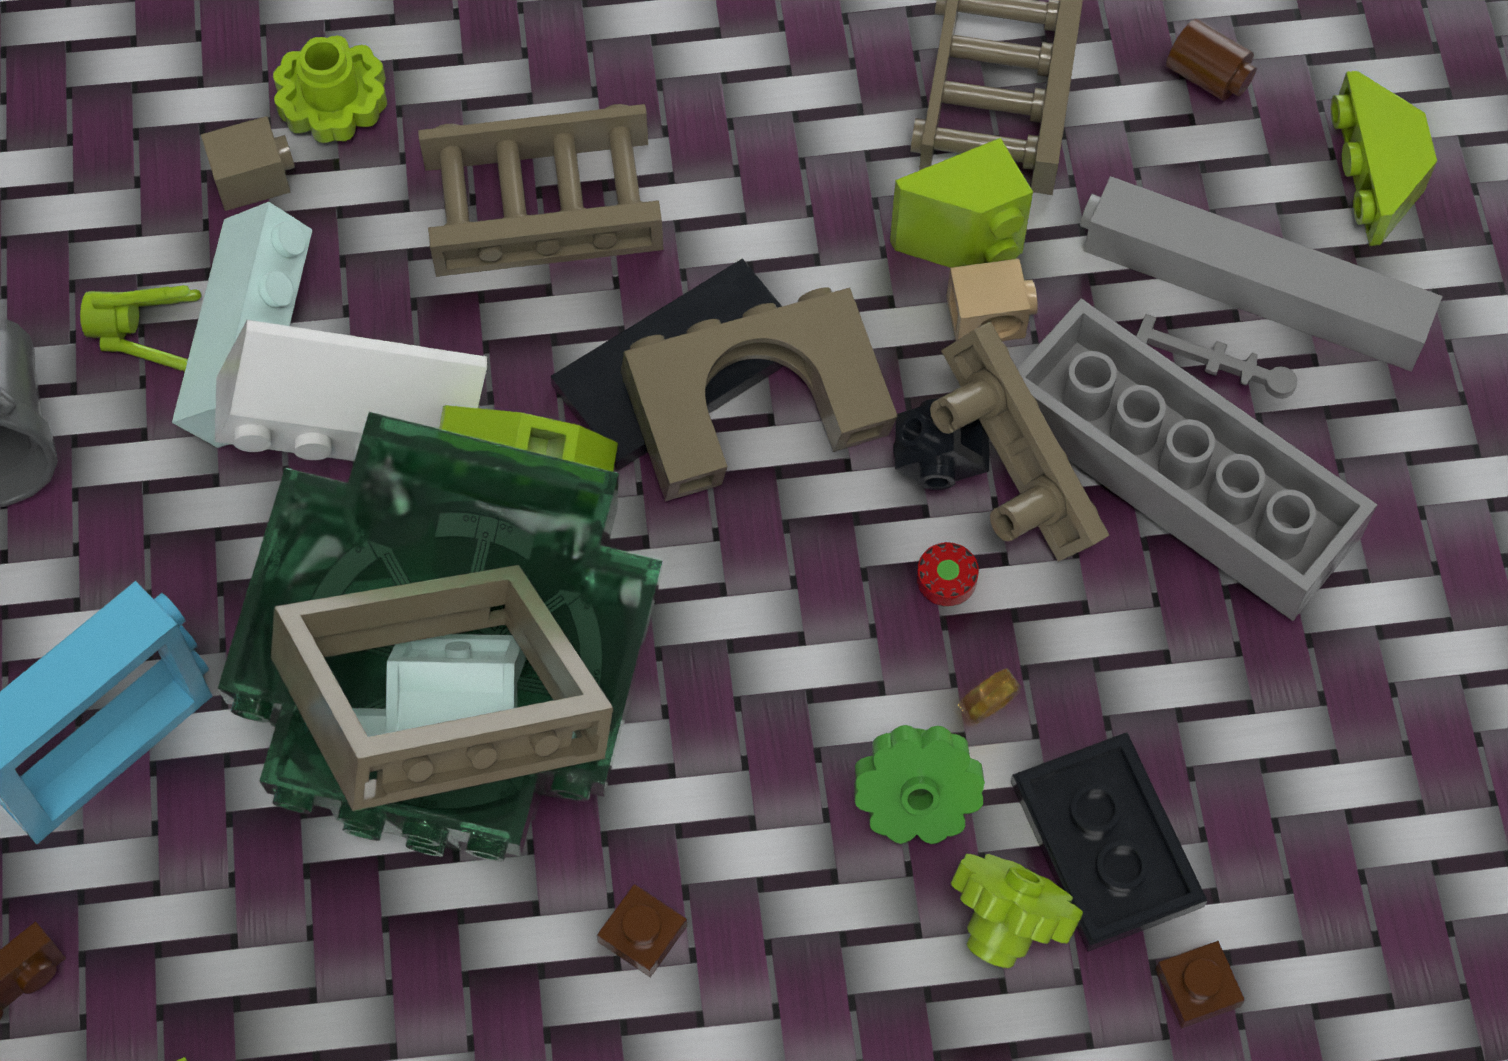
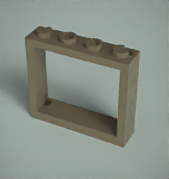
(450, 752)

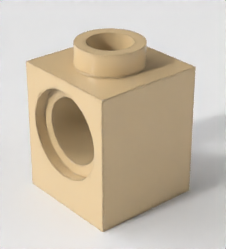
(991, 294)

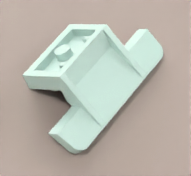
(446, 681)

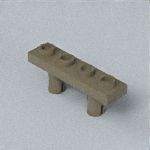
(1036, 462)

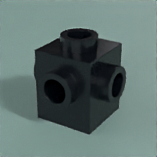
(935, 456)

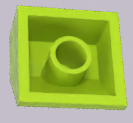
(963, 209)

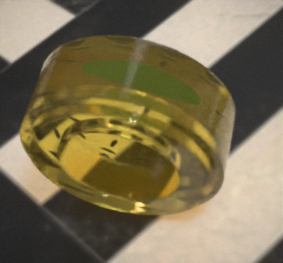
(990, 696)

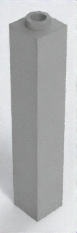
(1260, 273)

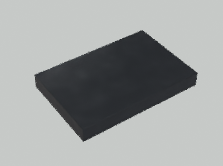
(1108, 840)

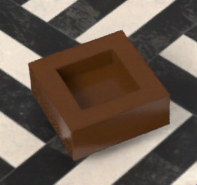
(642, 930)
(1199, 984)

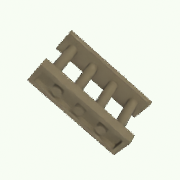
(1044, 105)
(547, 237)

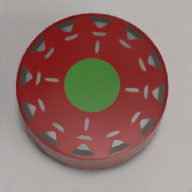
(947, 574)

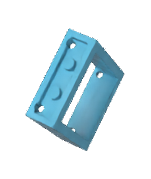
(70, 682)

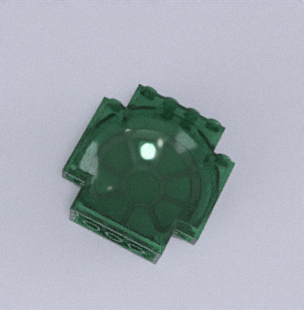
(425, 511)

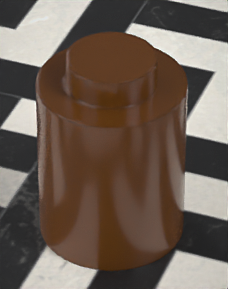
(1211, 60)

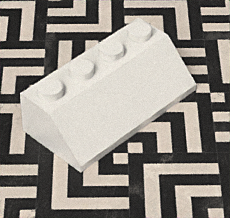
(315, 388)

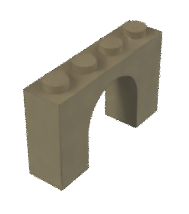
(814, 337)

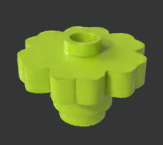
(330, 89)
(1011, 908)

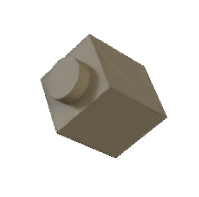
(248, 162)

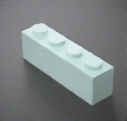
(250, 279)

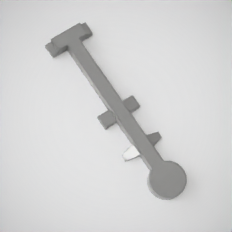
(1278, 382)

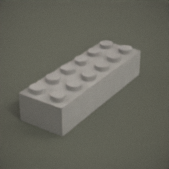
(1193, 460)

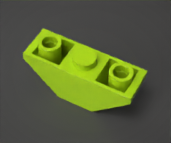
(1384, 151)
(532, 434)

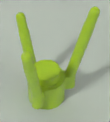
(117, 313)

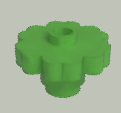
(919, 784)

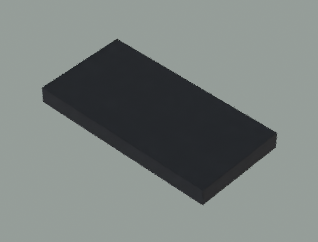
(594, 382)

